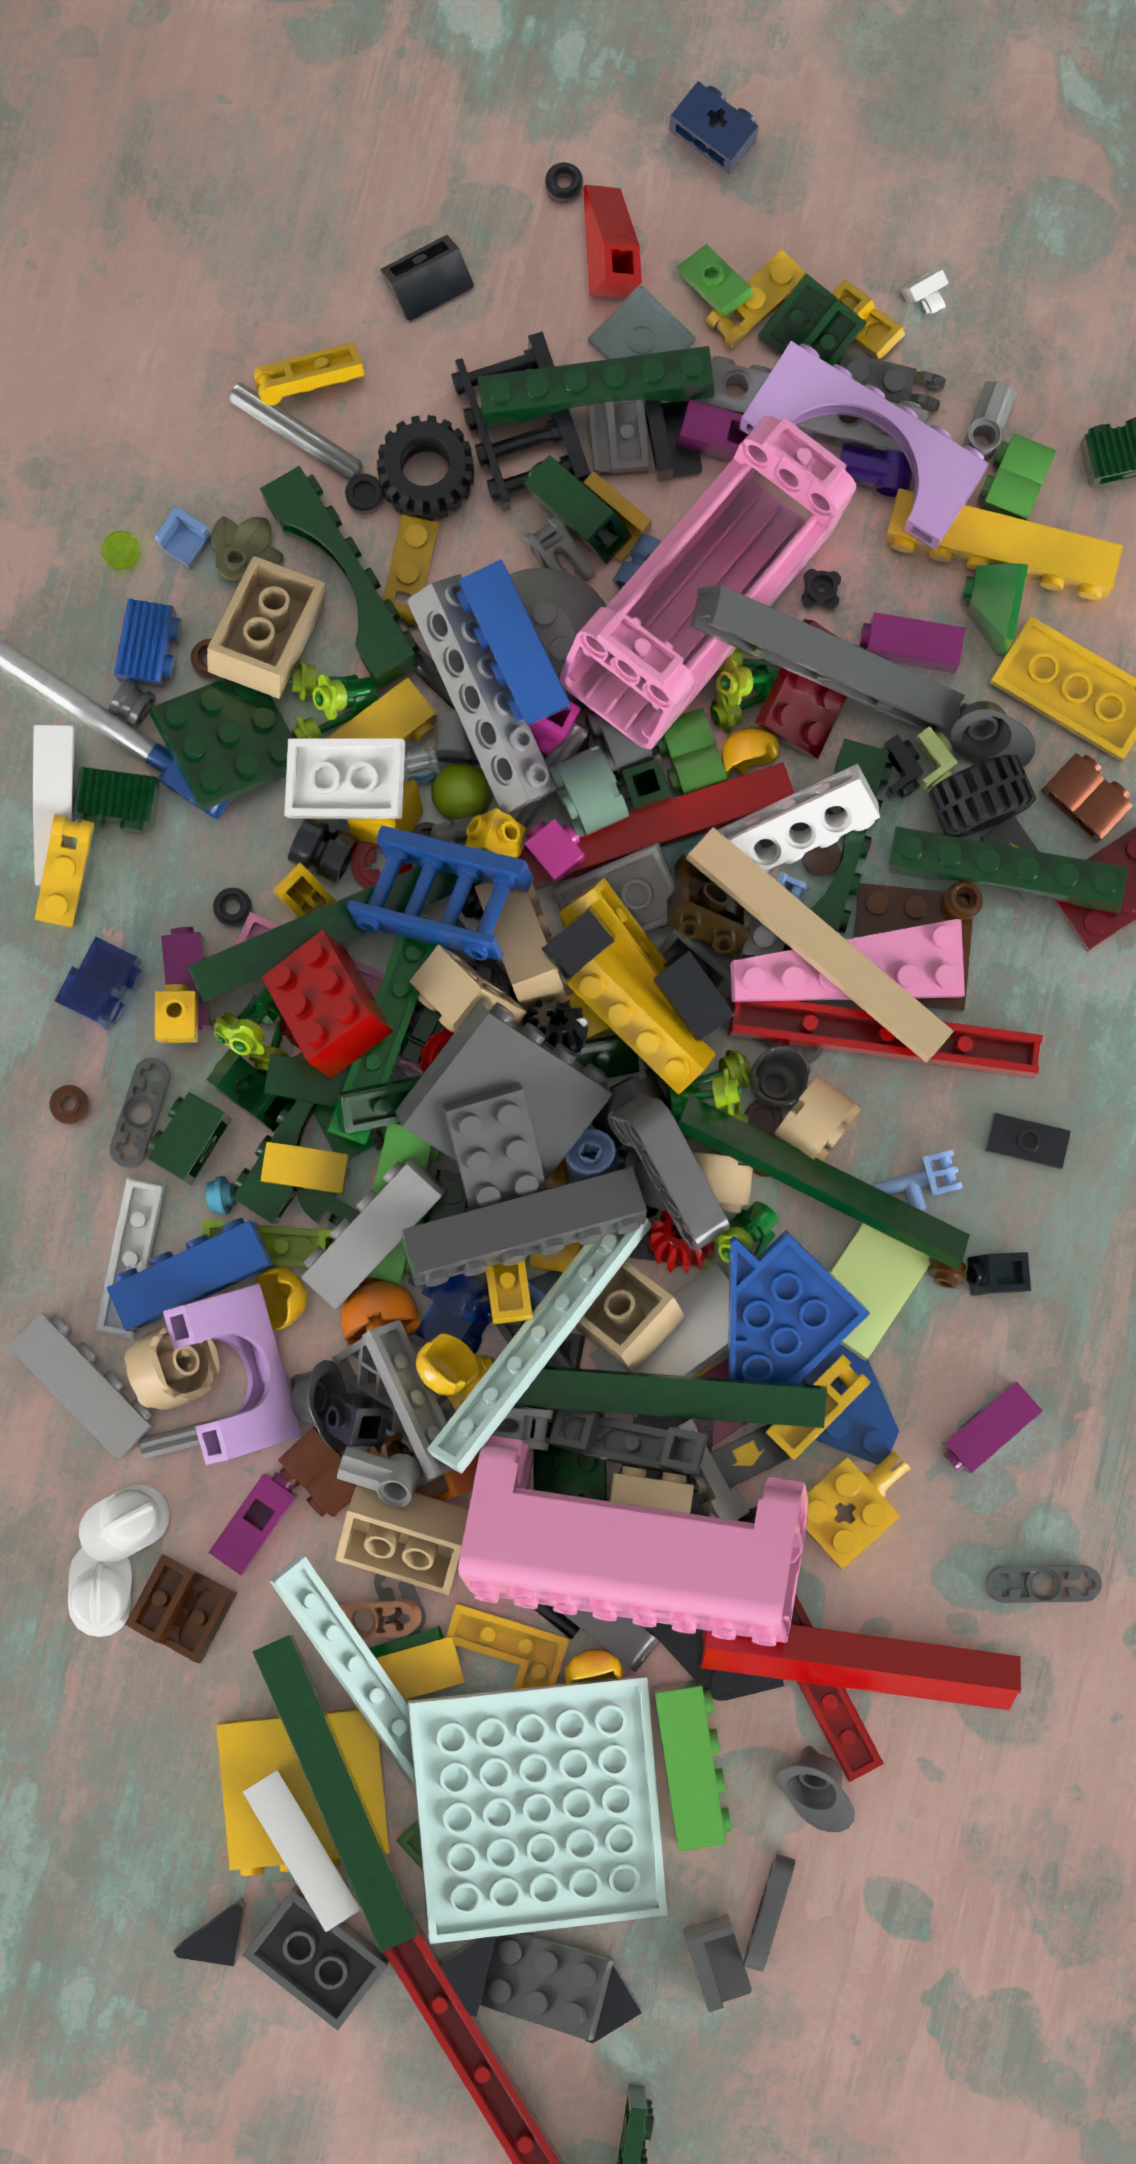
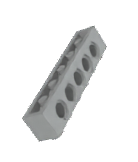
(822, 429)
(500, 742)

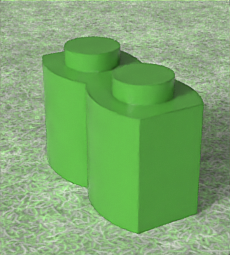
(1018, 477)
(691, 753)

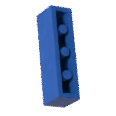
(514, 642)
(190, 1275)

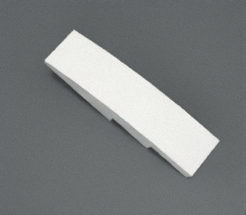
(52, 786)

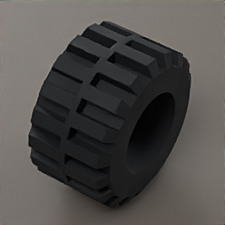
(425, 437)
(982, 796)

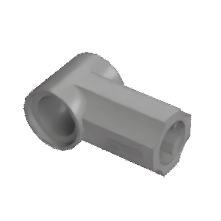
(990, 416)
(391, 1478)

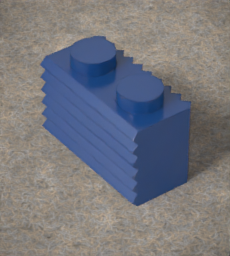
(147, 643)

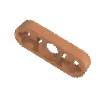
(390, 1607)

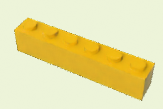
(991, 538)

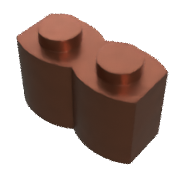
(1087, 796)
(316, 1469)

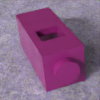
(710, 430)
(914, 642)
(179, 951)
(990, 1428)
(254, 1522)

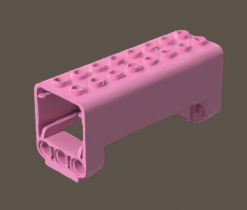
(638, 654)
(631, 1556)

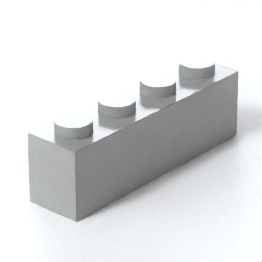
(373, 1233)
(81, 1386)

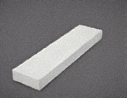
(131, 1245)
(301, 1851)

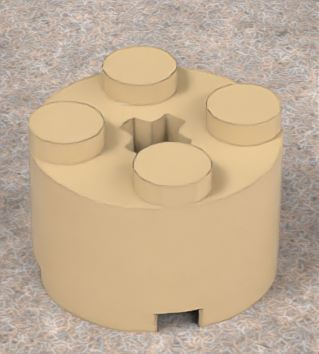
(817, 1119)
(727, 1179)
(168, 1376)

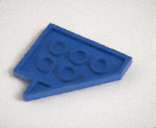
(784, 1312)
(866, 1424)

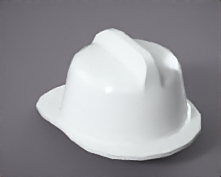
(124, 1523)
(99, 1594)

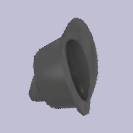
(988, 732)
(313, 1395)
(816, 1791)

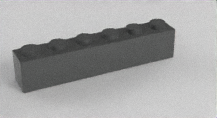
(524, 1227)

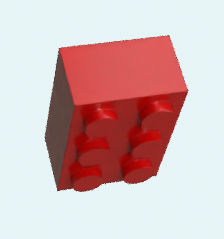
(326, 1004)

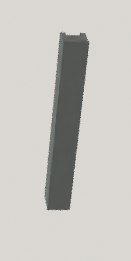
(824, 658)

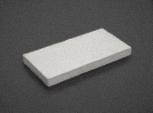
(697, 1338)

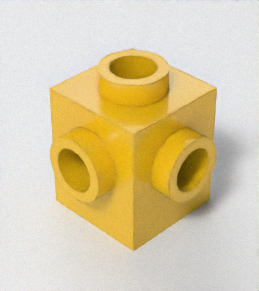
(496, 833)

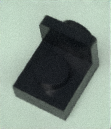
(998, 1273)

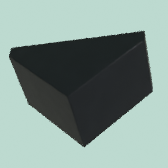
(579, 942)
(216, 1940)
(468, 1971)
(618, 2005)

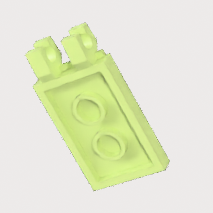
(881, 1277)

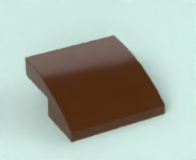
(181, 1608)

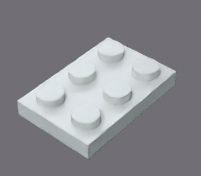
(345, 778)

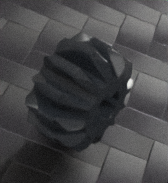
(559, 1023)

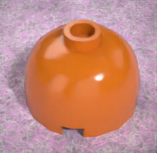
(375, 1305)

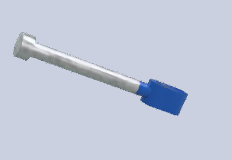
(101, 720)

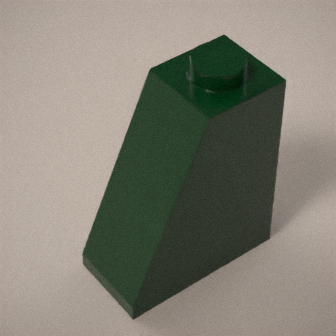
(577, 508)

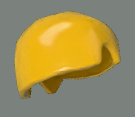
(749, 748)
(284, 1296)
(446, 1365)
(593, 1665)

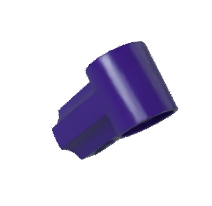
(879, 470)

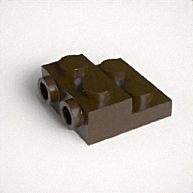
(706, 911)

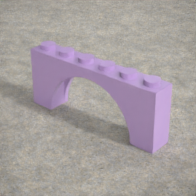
(941, 470)

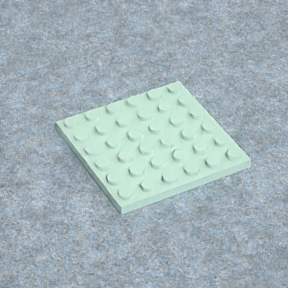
(537, 1808)

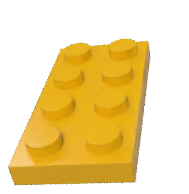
(1071, 687)

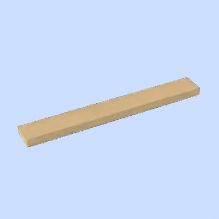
(819, 944)

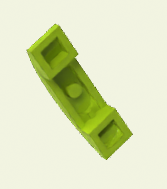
(285, 1244)

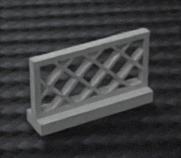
(409, 1399)

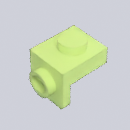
(936, 750)

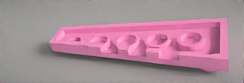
(918, 958)

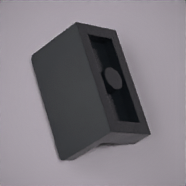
(428, 277)
(663, 428)
(692, 995)

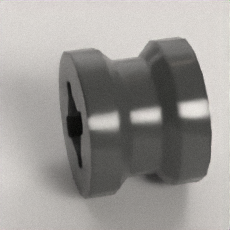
(132, 703)

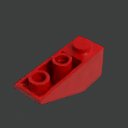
(610, 243)

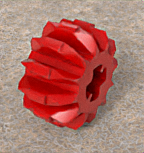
(672, 1249)

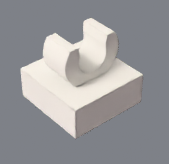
(925, 290)

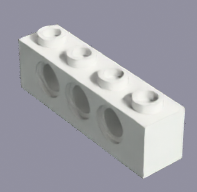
(808, 806)

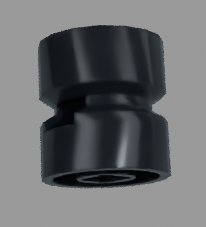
(322, 849)

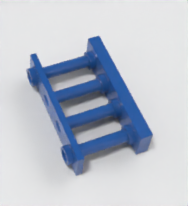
(434, 857)

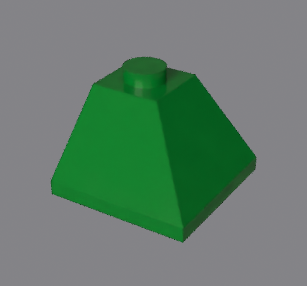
(995, 602)

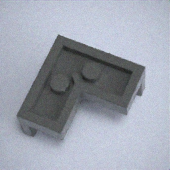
(717, 1961)

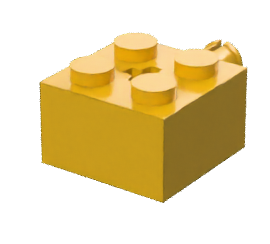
(869, 1512)

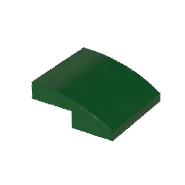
(813, 318)

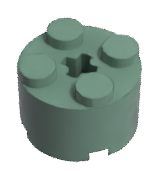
(588, 791)

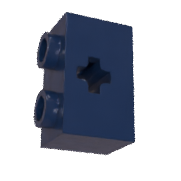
(722, 144)

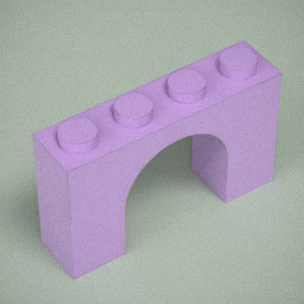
(267, 1410)

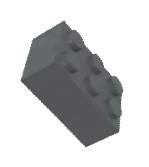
(318, 1967)

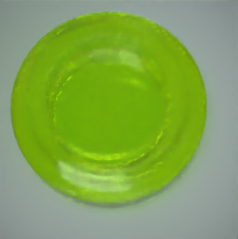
(120, 550)

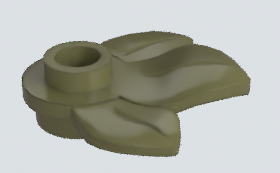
(242, 543)

